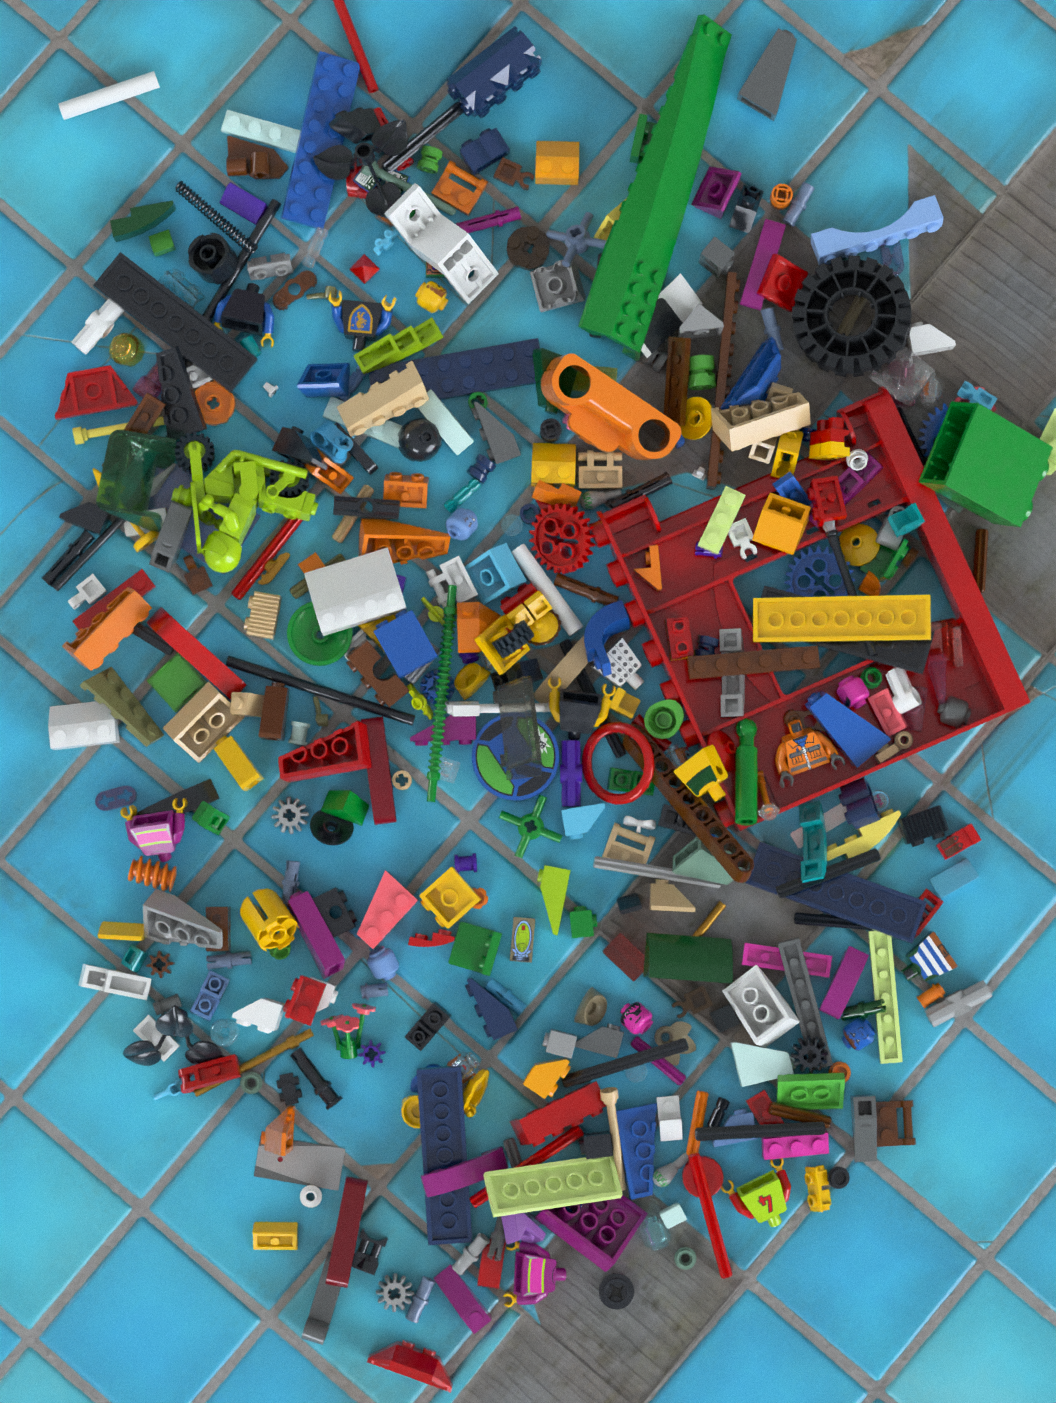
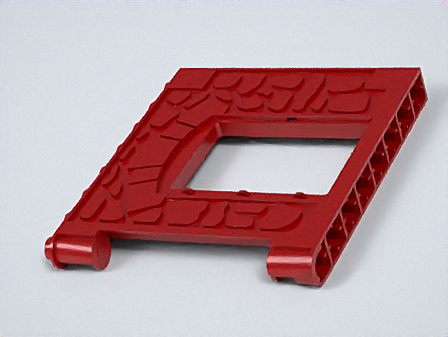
(706, 594)

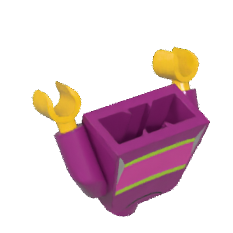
(157, 831)
(533, 1274)

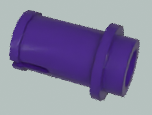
(700, 551)

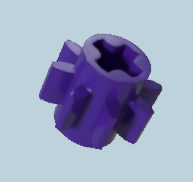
(368, 1058)

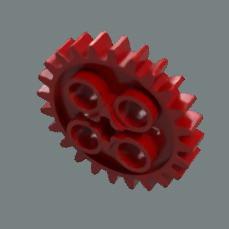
(559, 557)

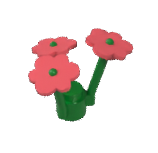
(348, 1046)

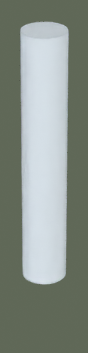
(108, 95)
(543, 584)

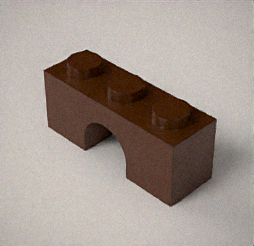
(388, 689)

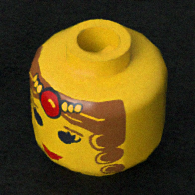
(431, 297)

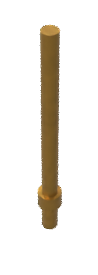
(291, 1043)

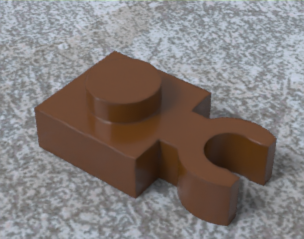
(510, 172)

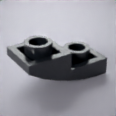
(427, 1026)

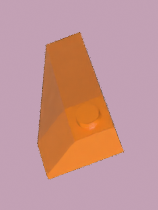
(402, 540)
(279, 1133)

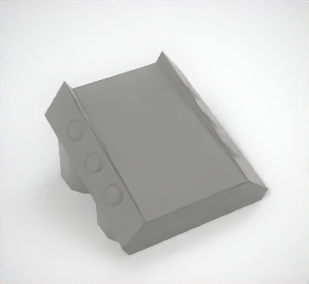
(557, 286)

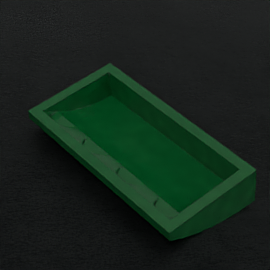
(688, 958)

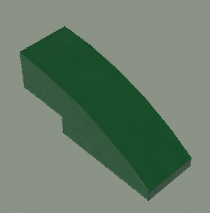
(141, 220)

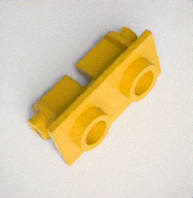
(815, 1178)

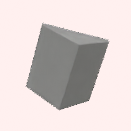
(700, 324)

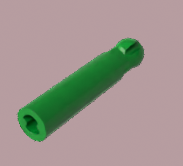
(746, 774)

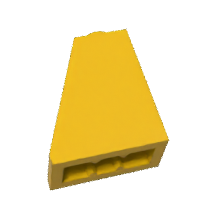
(237, 763)

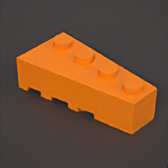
(108, 629)

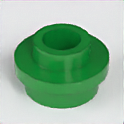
(875, 673)

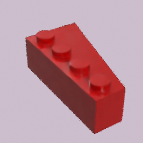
(334, 754)

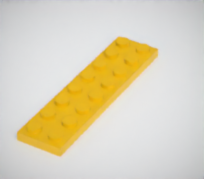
(842, 618)

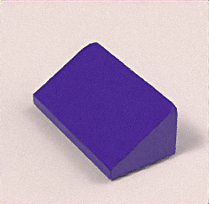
(243, 203)

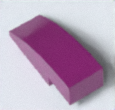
(843, 982)

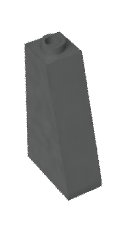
(767, 80)

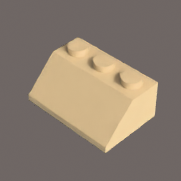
(202, 722)

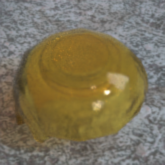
(126, 349)

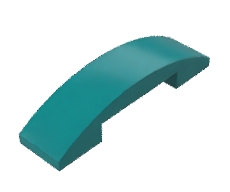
(814, 841)

